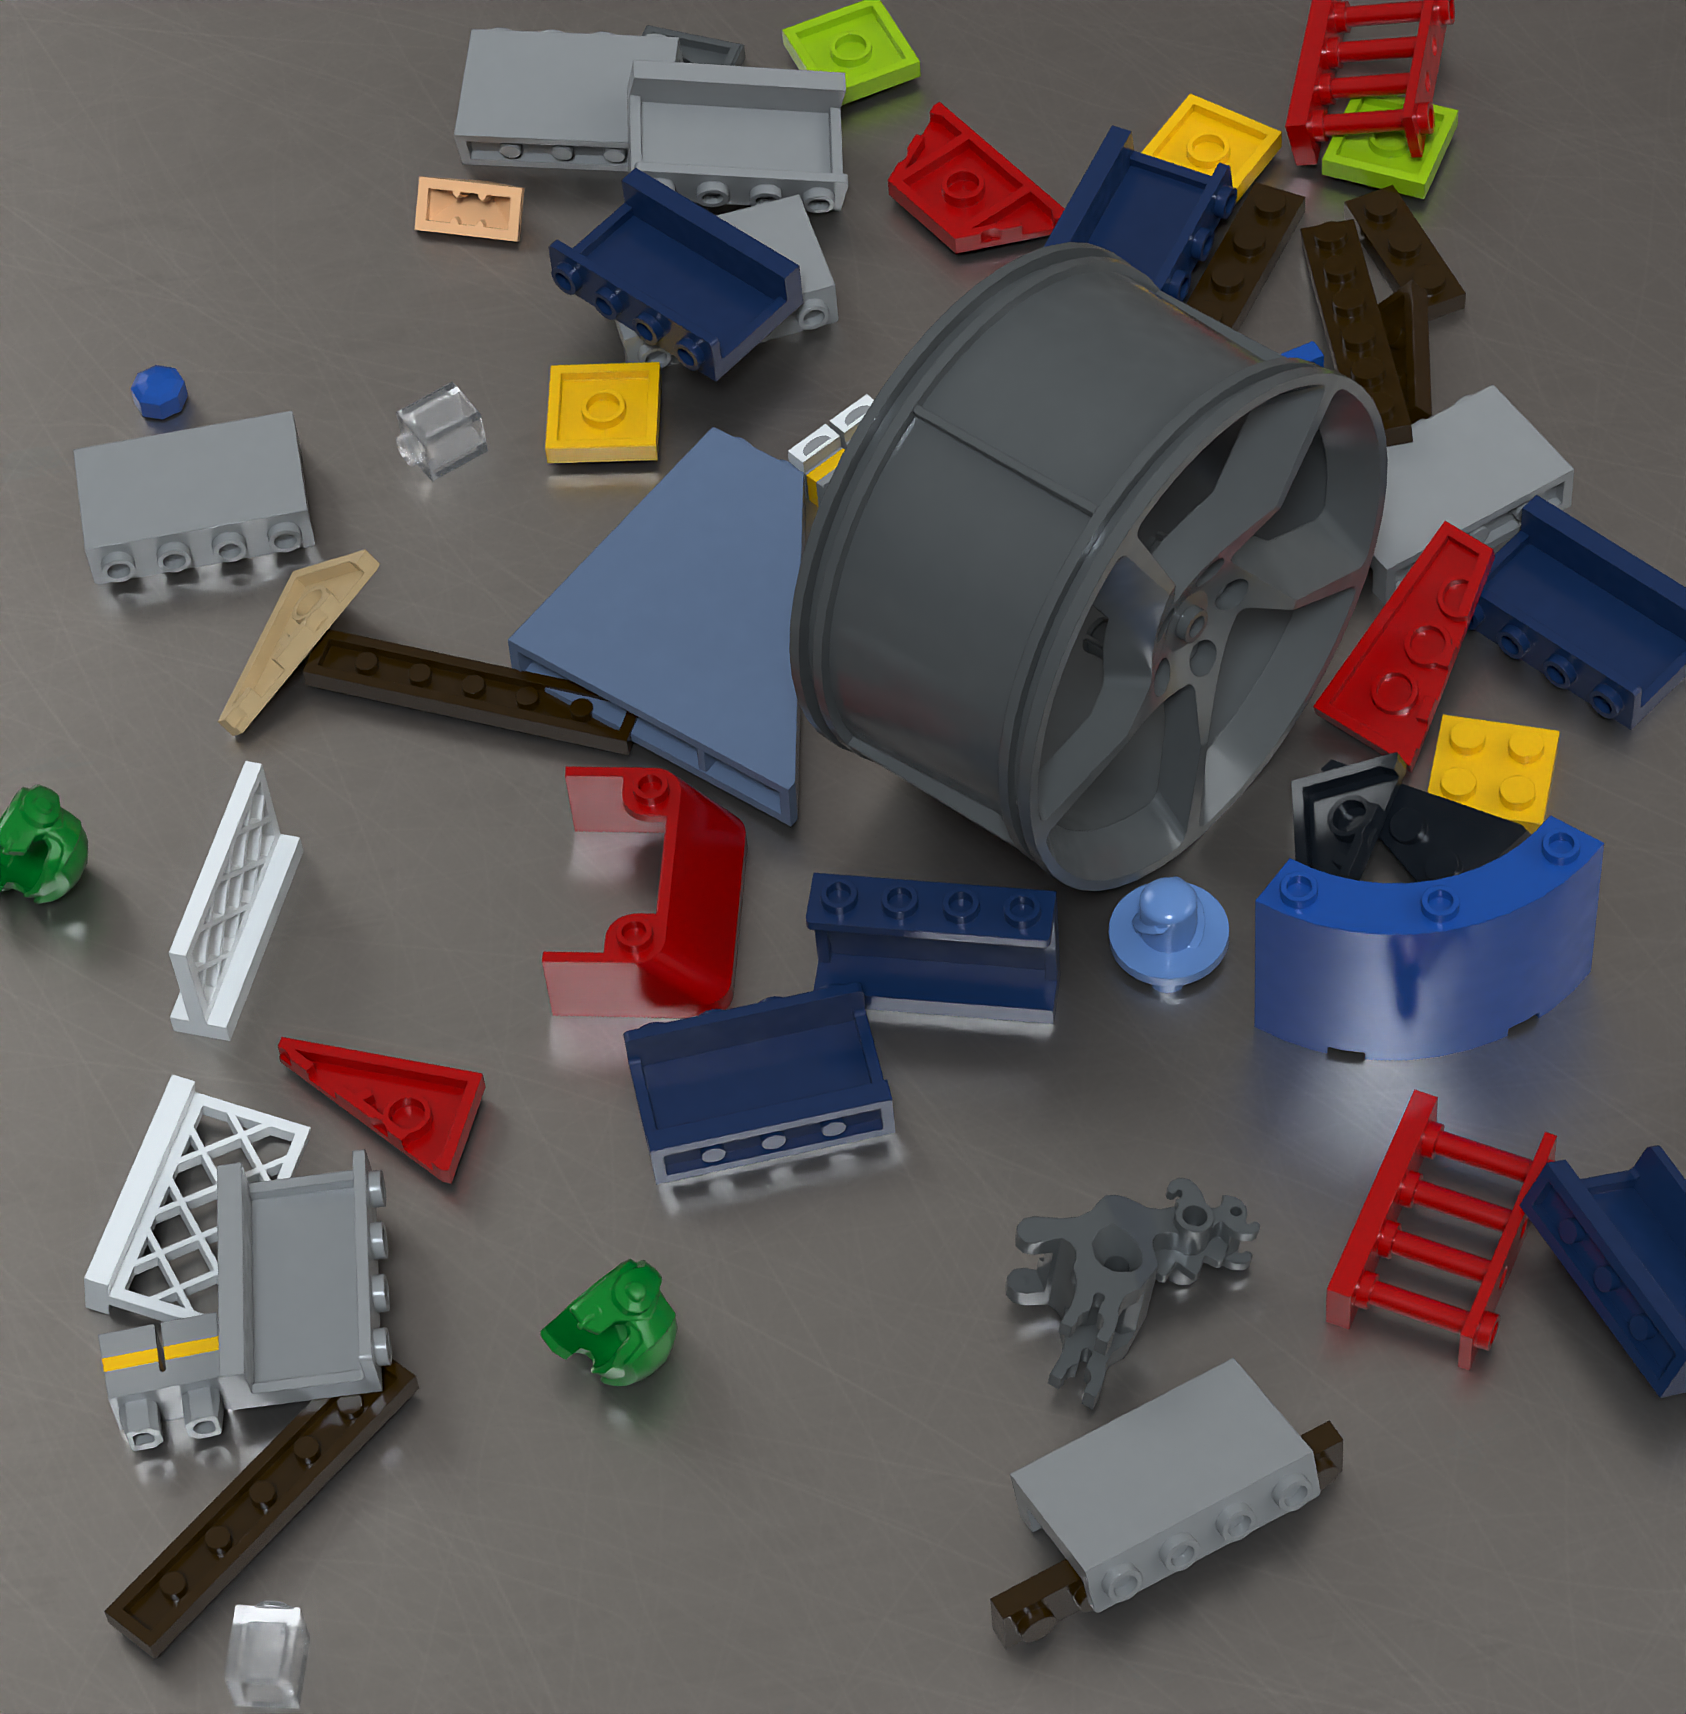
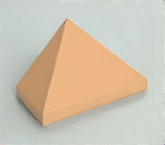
(469, 208)

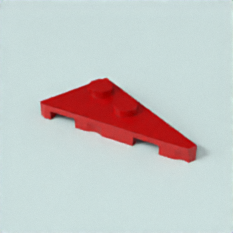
(407, 1102)

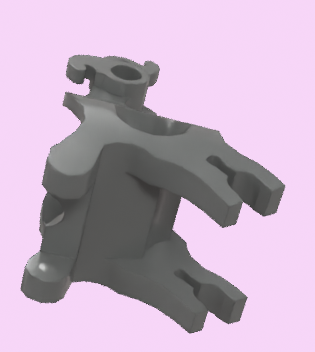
(1105, 1267)

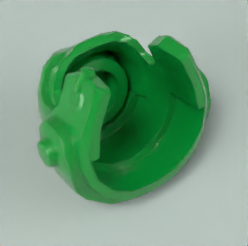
(41, 846)
(618, 1325)

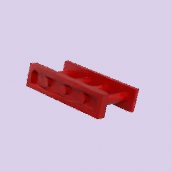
(1325, 52)
(1380, 1235)

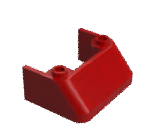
(688, 950)

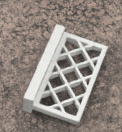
(232, 910)
(153, 1179)

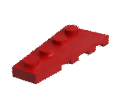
(1405, 657)

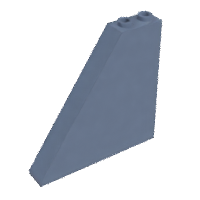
(692, 622)

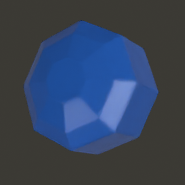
(159, 392)

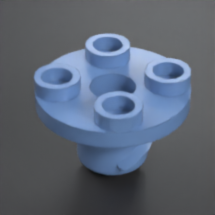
(1168, 933)

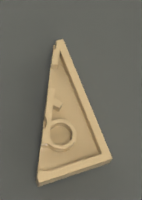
(299, 620)

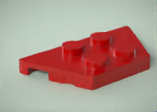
(968, 188)

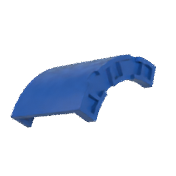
(1426, 961)

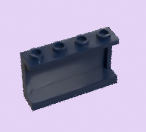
(1147, 211)
(680, 277)
(1585, 614)
(938, 946)
(758, 1082)
(1626, 1253)

